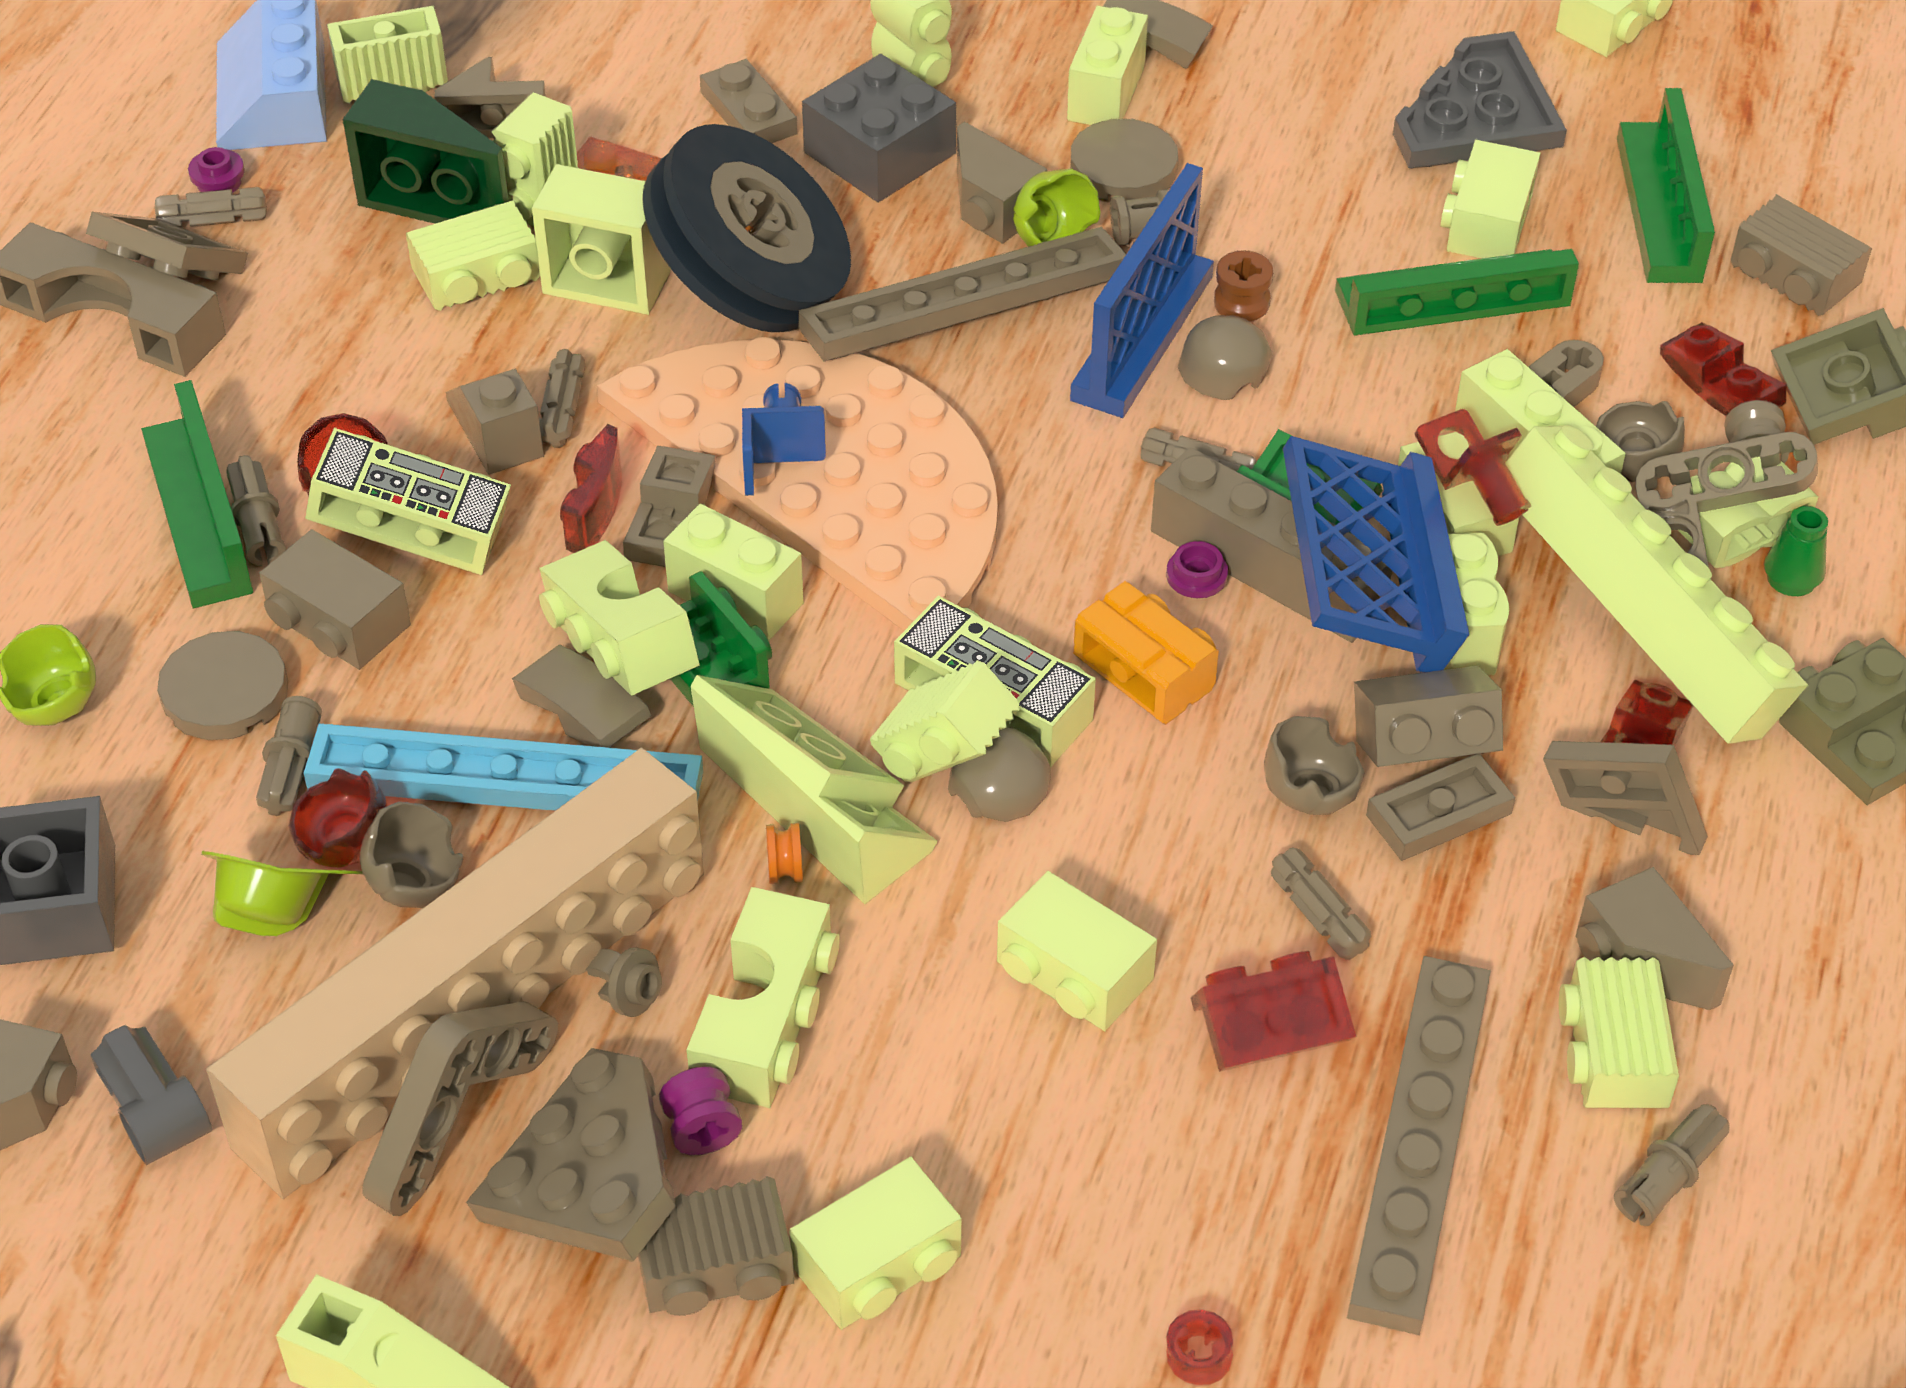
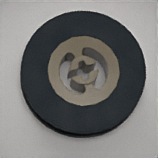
(698, 213)

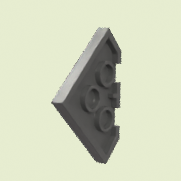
(1480, 95)

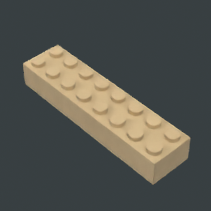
(496, 938)

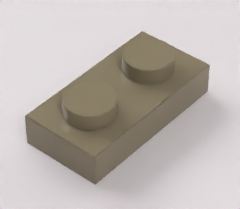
(748, 101)
(1440, 806)

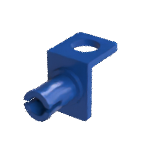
(781, 432)

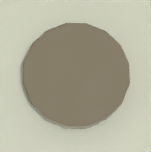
(1125, 158)
(222, 685)

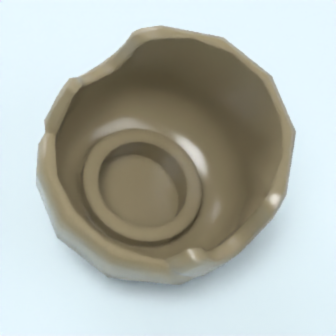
(1224, 356)
(1642, 433)
(1310, 768)
(1005, 780)
(409, 855)

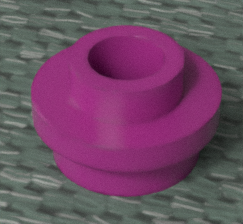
(216, 170)
(1197, 570)

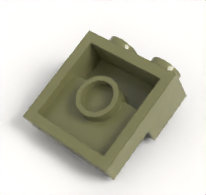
(1847, 377)
(1856, 718)

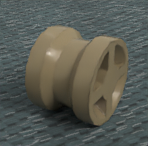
(1755, 420)

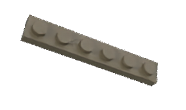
(960, 294)
(1419, 1147)

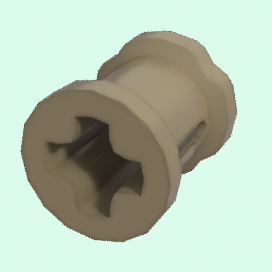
(1132, 215)

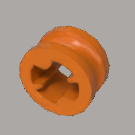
(784, 853)

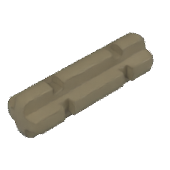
(212, 207)
(561, 397)
(1161, 448)
(1321, 903)

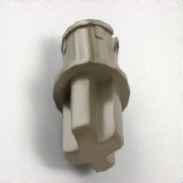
(255, 510)
(288, 754)
(1671, 1165)

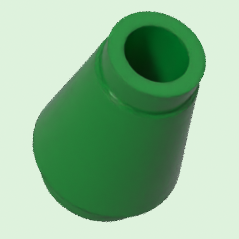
(1799, 554)

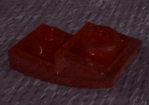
(1716, 369)
(592, 504)
(1648, 716)

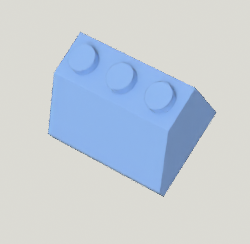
(272, 77)

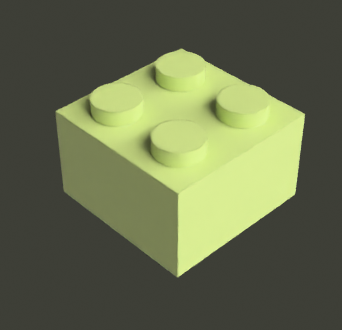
(597, 241)

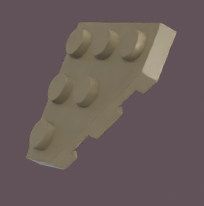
(586, 1163)

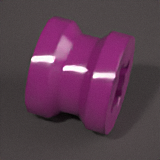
(700, 1111)

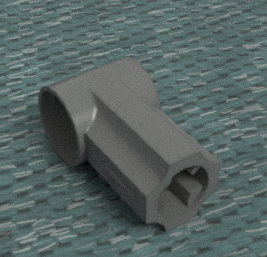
(152, 1102)

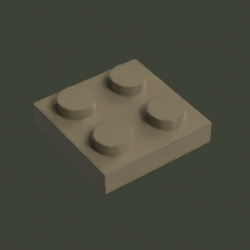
(172, 247)

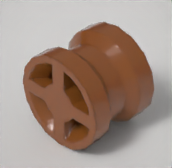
(1243, 285)

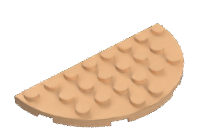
(893, 507)

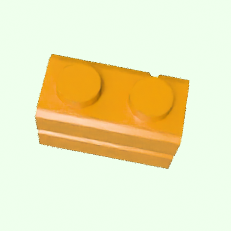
(1146, 651)

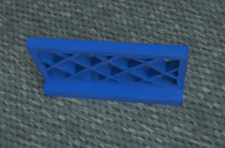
(1145, 301)
(1417, 551)

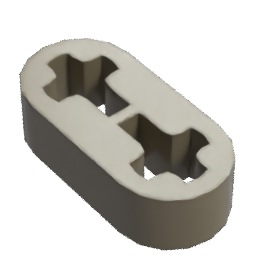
(1584, 368)

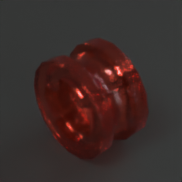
(1212, 1328)

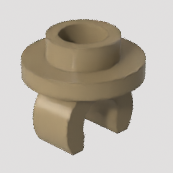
(630, 977)

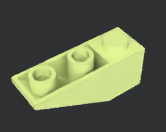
(360, 1342)

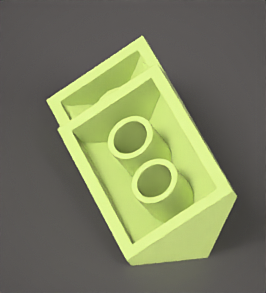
(810, 779)

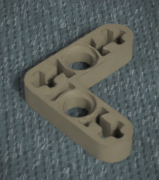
(1683, 508)
(451, 1056)

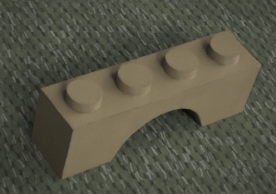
(55, 274)

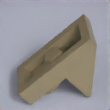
(483, 101)

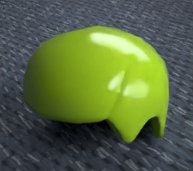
(1055, 206)
(46, 675)

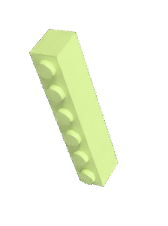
(1653, 585)

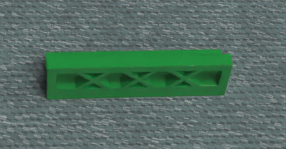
(1667, 194)
(1458, 291)
(197, 505)

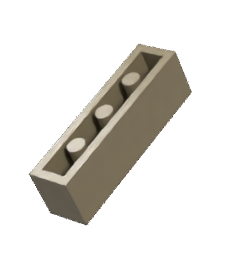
(1247, 525)

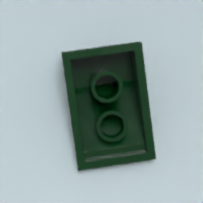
(419, 156)

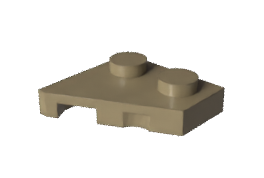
(1627, 787)

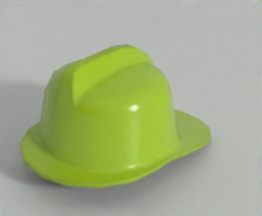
(263, 896)

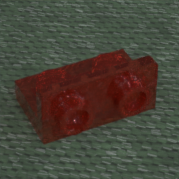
(1275, 1011)

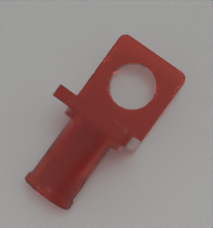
(1481, 463)

